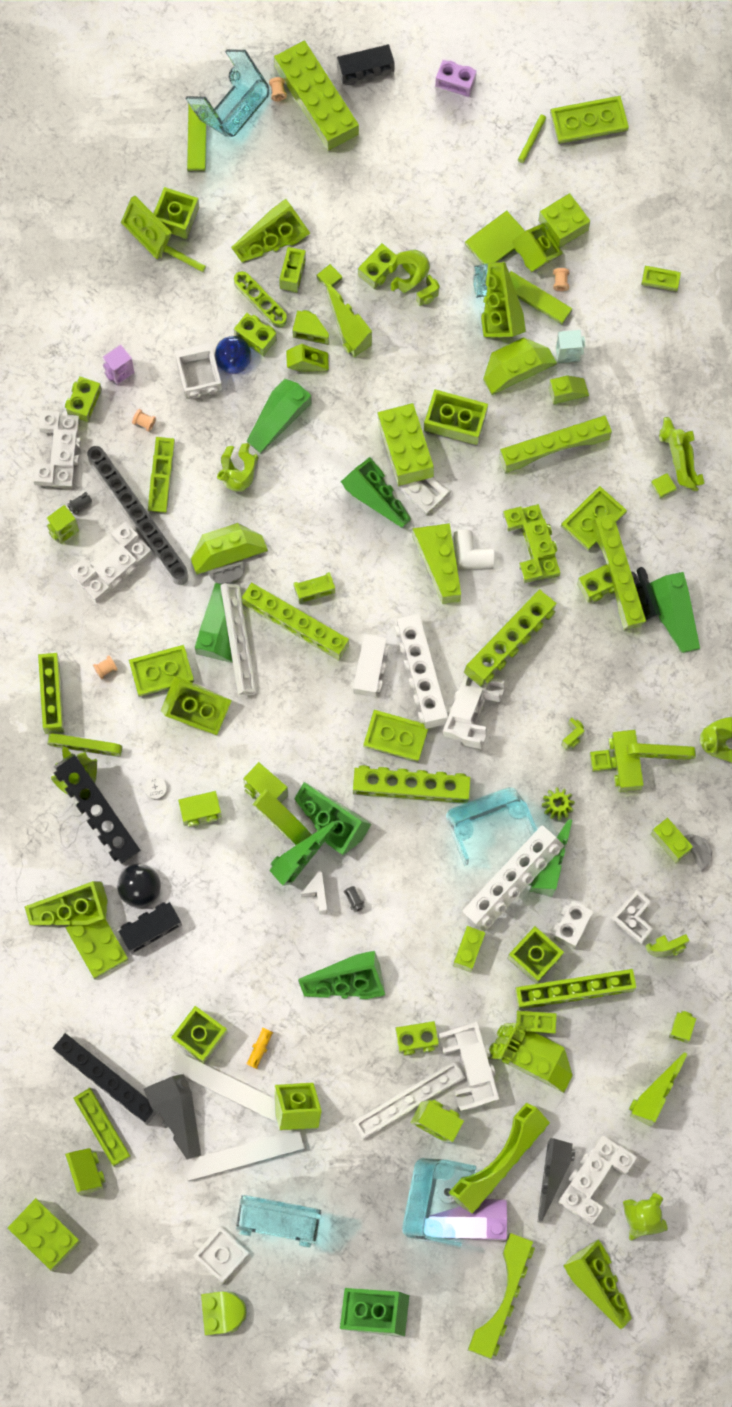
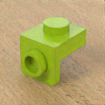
(428, 294)
(573, 738)

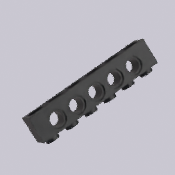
(128, 846)
(104, 1078)

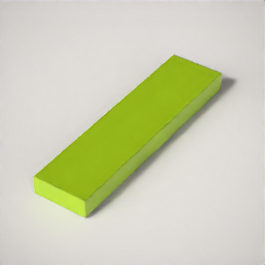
(196, 143)
(540, 299)
(101, 1127)

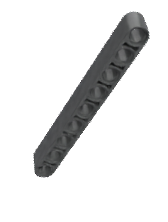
(134, 507)

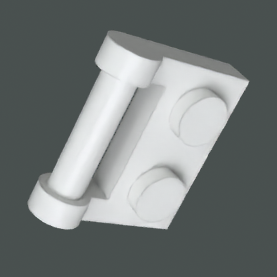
(423, 497)

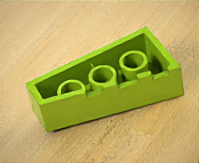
(438, 554)

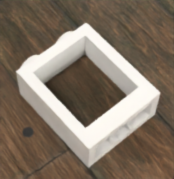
(193, 354)

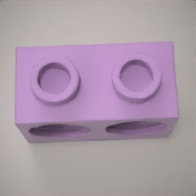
(453, 82)
(118, 365)

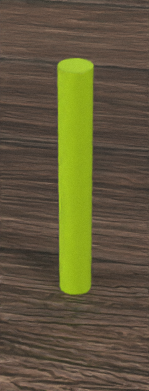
(532, 138)
(184, 258)

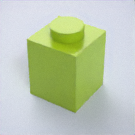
(682, 1026)

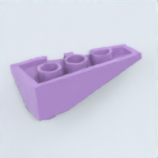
(485, 1223)

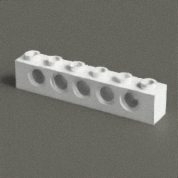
(413, 626)
(513, 878)

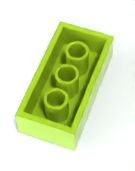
(405, 444)

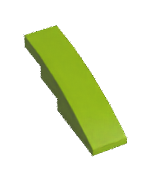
(161, 474)
(281, 818)

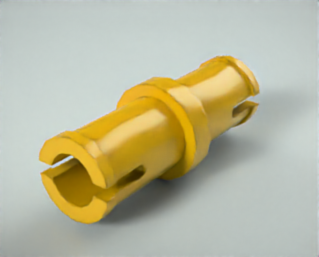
(259, 1048)

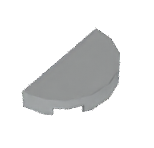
(227, 574)
(701, 850)

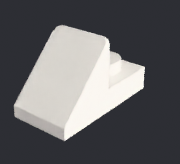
(316, 888)

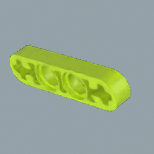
(260, 299)
(85, 745)
(661, 751)

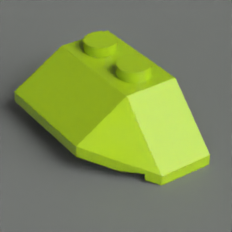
(516, 363)
(226, 546)
(542, 1061)

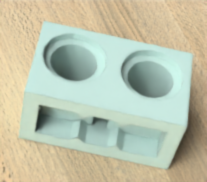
(569, 346)

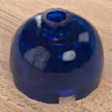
(232, 354)

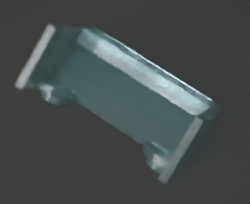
(240, 102)
(461, 817)
(420, 1198)
(278, 1220)

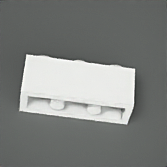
(370, 666)

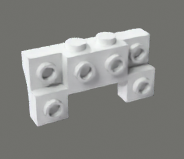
(64, 449)
(115, 566)
(467, 708)
(475, 1063)
(593, 1170)

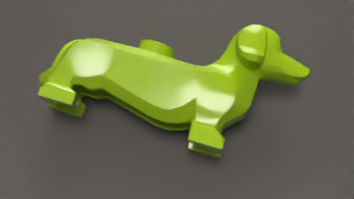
(682, 454)

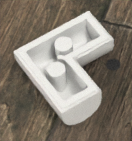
(467, 557)
(628, 917)

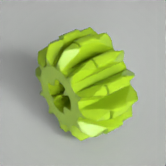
(555, 797)

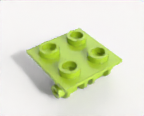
(505, 1034)

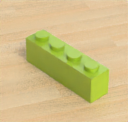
(51, 693)

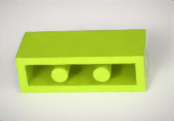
(627, 768)

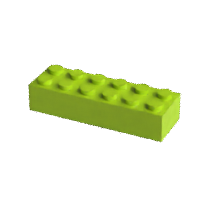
(316, 95)

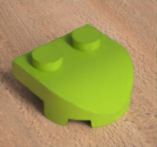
(664, 948)
(222, 1312)

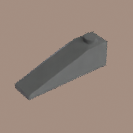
(175, 1105)
(557, 1161)

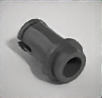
(79, 502)
(354, 899)

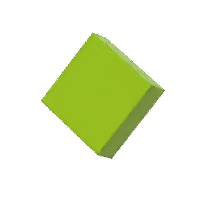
(329, 275)
(663, 485)
(600, 760)

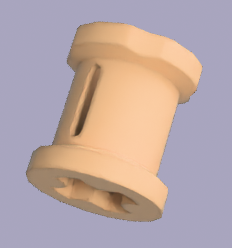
(277, 86)
(561, 279)
(144, 420)
(105, 667)

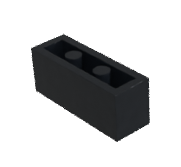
(365, 64)
(150, 927)

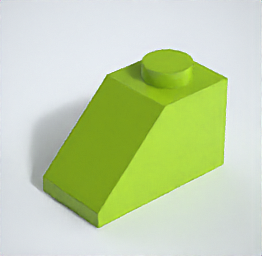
(309, 328)
(307, 359)
(567, 389)

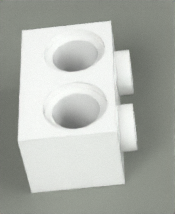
(576, 926)

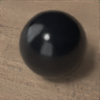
(138, 885)

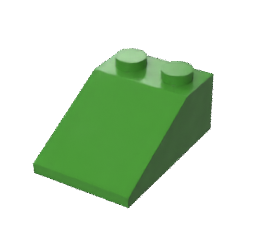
(374, 1311)

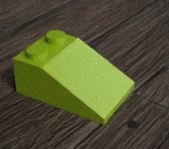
(195, 705)

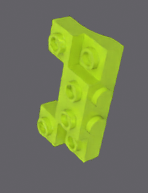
(538, 541)

